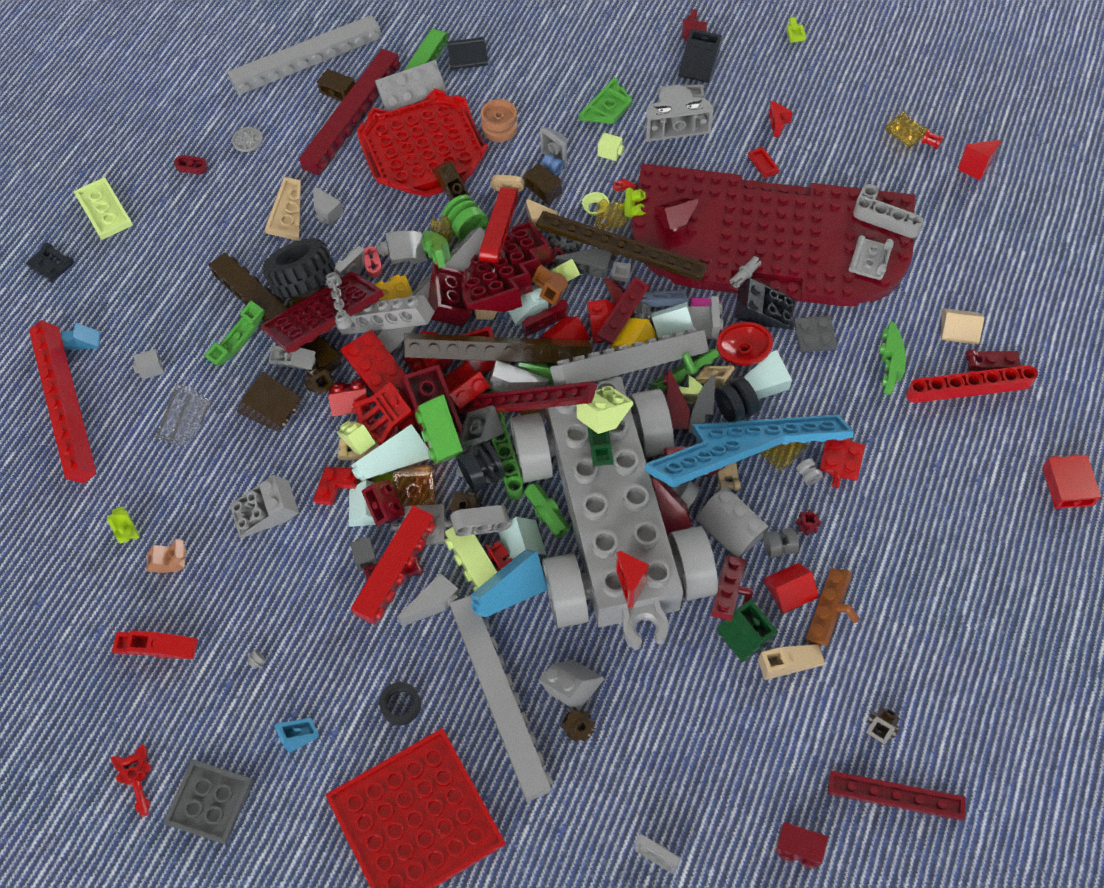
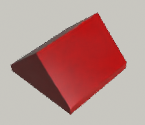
(978, 158)
(567, 329)
(631, 575)
(792, 587)

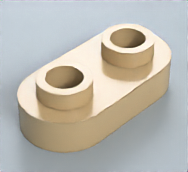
(507, 181)

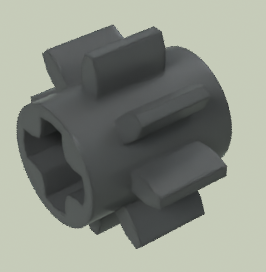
(642, 312)

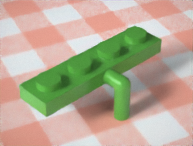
(690, 367)

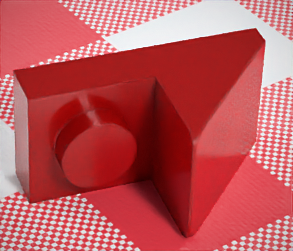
(778, 117)

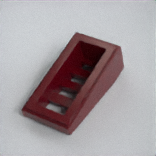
(615, 289)

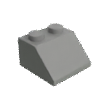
(571, 683)

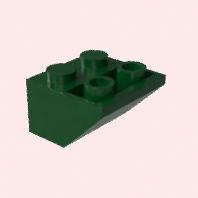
(747, 631)

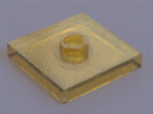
(784, 454)

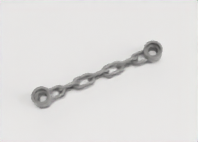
(342, 318)

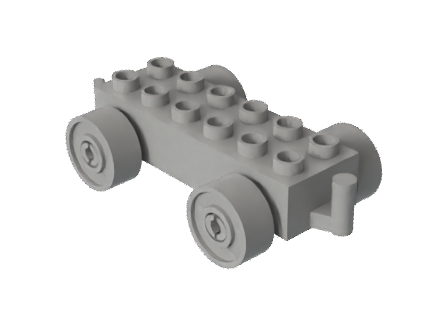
(614, 512)

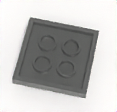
(208, 802)

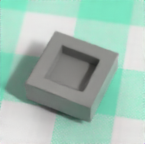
(621, 271)

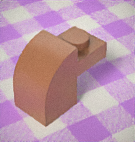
(166, 559)

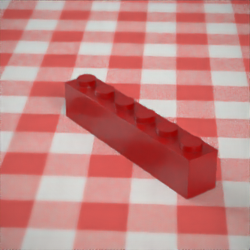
(393, 565)

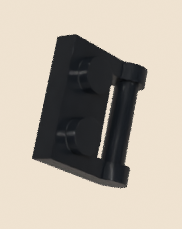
(45, 266)

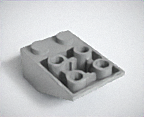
(264, 506)

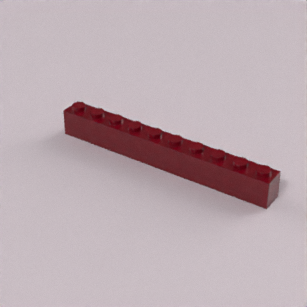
(348, 113)

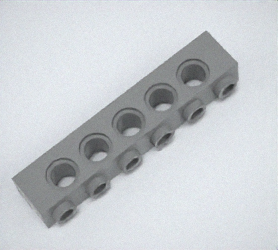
(391, 315)

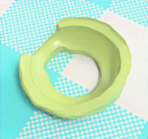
(594, 197)

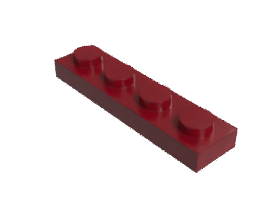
(623, 311)

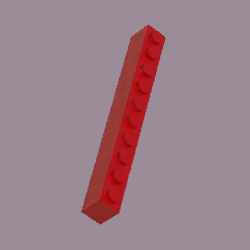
(62, 402)

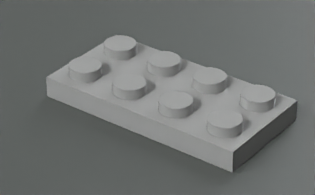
(409, 85)

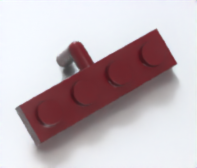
(729, 588)

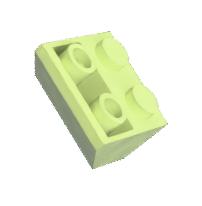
(605, 410)

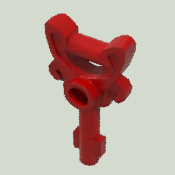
(134, 776)

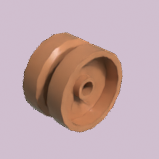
(499, 120)

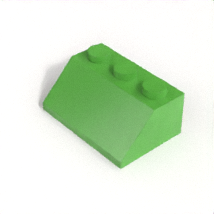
(438, 430)

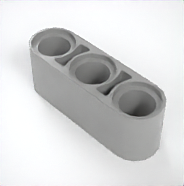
(480, 520)

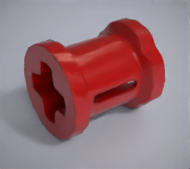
(932, 139)

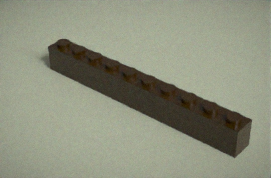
(249, 289)
(493, 348)

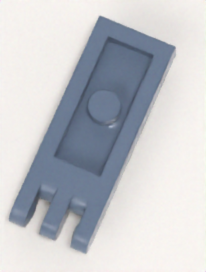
(664, 298)

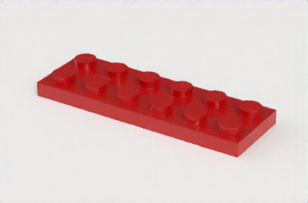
(376, 367)

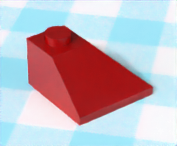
(597, 314)

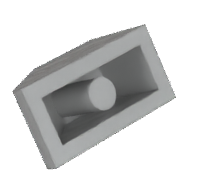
(326, 207)

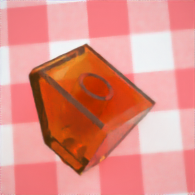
(415, 485)

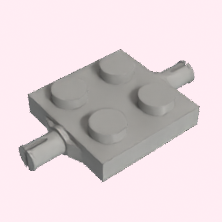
(442, 523)

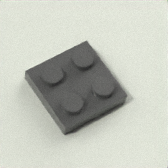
(815, 334)

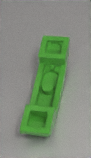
(237, 336)

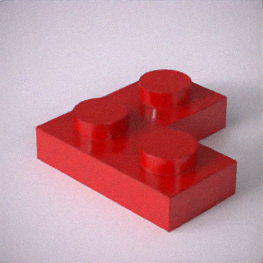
(331, 481)

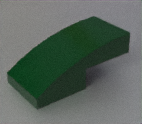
(600, 448)

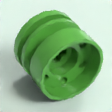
(464, 216)

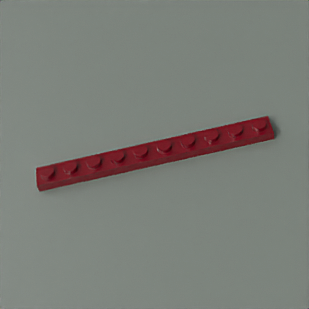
(533, 398)

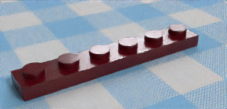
(896, 795)

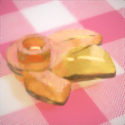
(612, 213)
(442, 227)

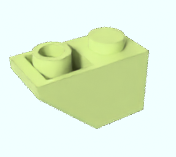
(356, 436)

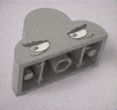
(678, 115)

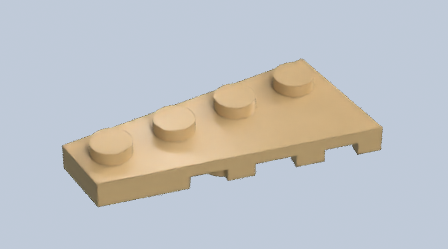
(285, 214)

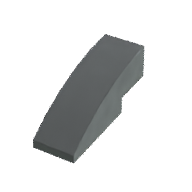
(703, 404)

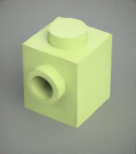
(610, 146)

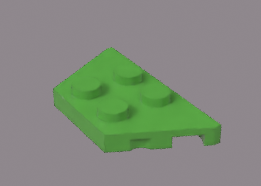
(607, 105)

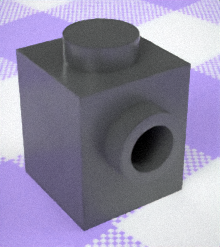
(363, 553)

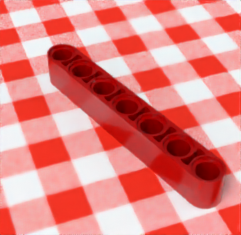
(498, 225)
(983, 383)

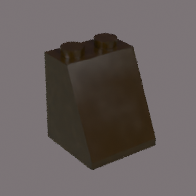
(269, 403)

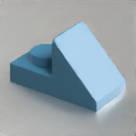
(81, 338)

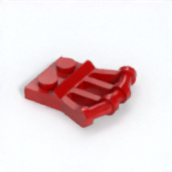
(393, 406)

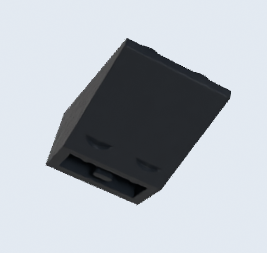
(700, 55)
(764, 305)

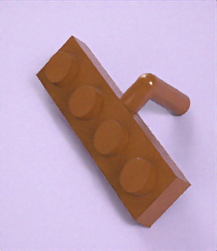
(830, 606)

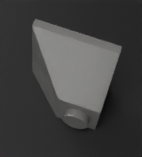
(553, 143)

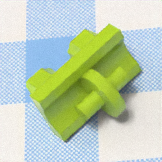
(629, 206)
(122, 525)

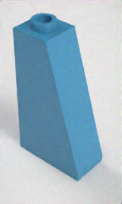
(511, 585)

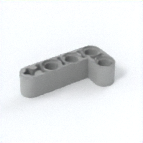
(886, 215)

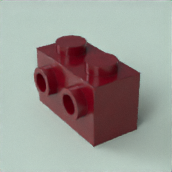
(383, 502)
(801, 845)

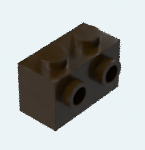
(335, 84)
(543, 183)

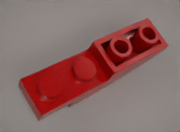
(155, 644)

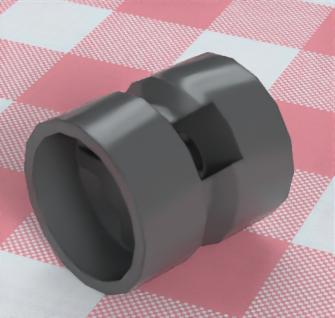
(774, 545)

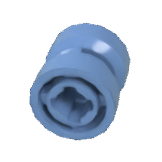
(553, 164)

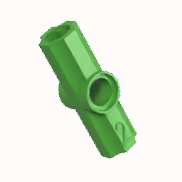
(547, 510)

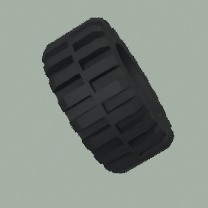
(298, 267)

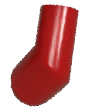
(623, 184)

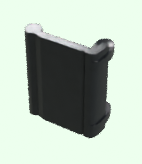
(467, 53)

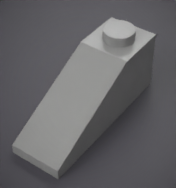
(299, 359)
(509, 378)
(430, 601)

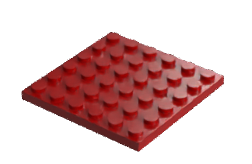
(415, 817)

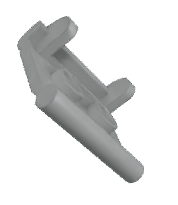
(871, 257)

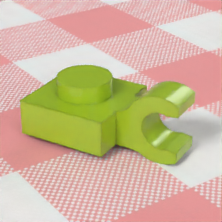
(794, 31)

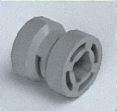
(809, 471)

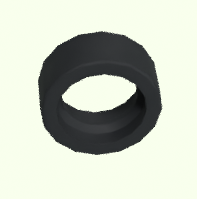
(391, 690)

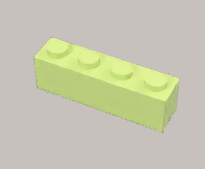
(471, 556)

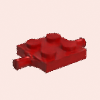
(842, 460)

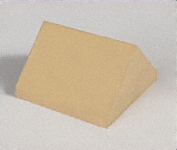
(961, 326)

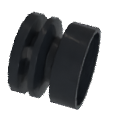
(484, 464)

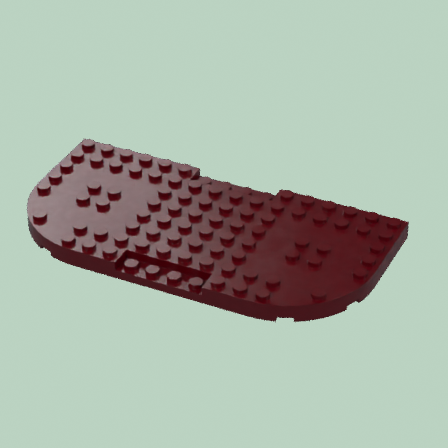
(794, 230)

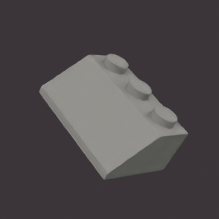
(731, 522)

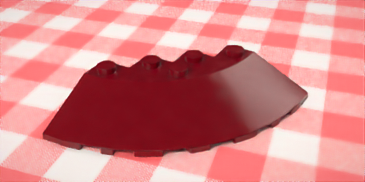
(502, 283)

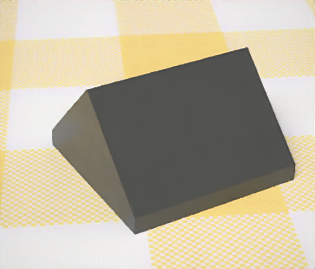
(480, 426)

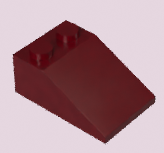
(447, 296)

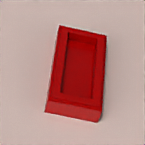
(763, 162)

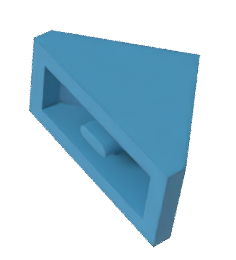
(296, 733)

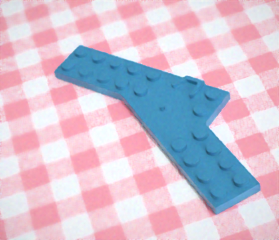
(733, 441)

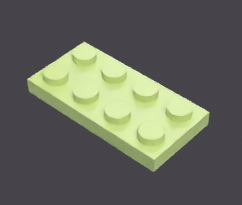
(103, 208)

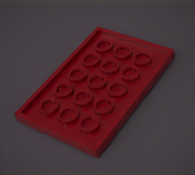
(317, 312)

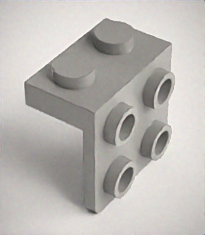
(708, 318)

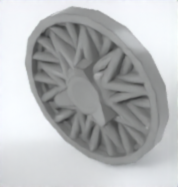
(247, 139)

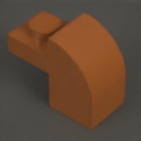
(552, 284)

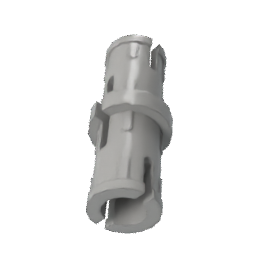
(745, 272)

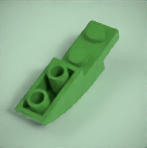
(436, 247)
(894, 357)

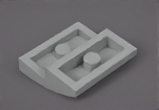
(406, 247)

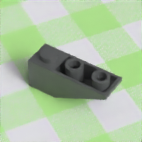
(588, 262)

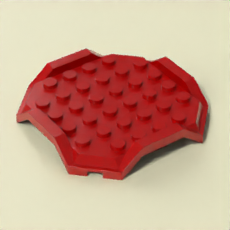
(414, 139)

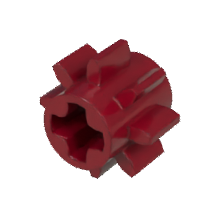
(808, 522)

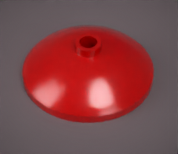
(744, 343)

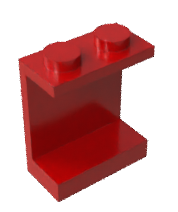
(465, 384)

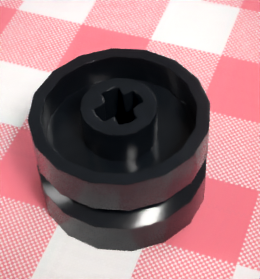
(736, 400)

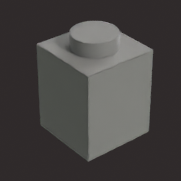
(148, 364)

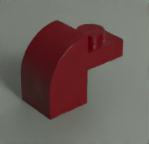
(692, 23)

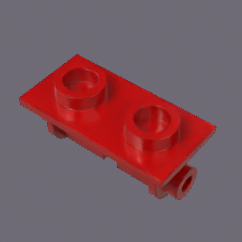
(497, 554)

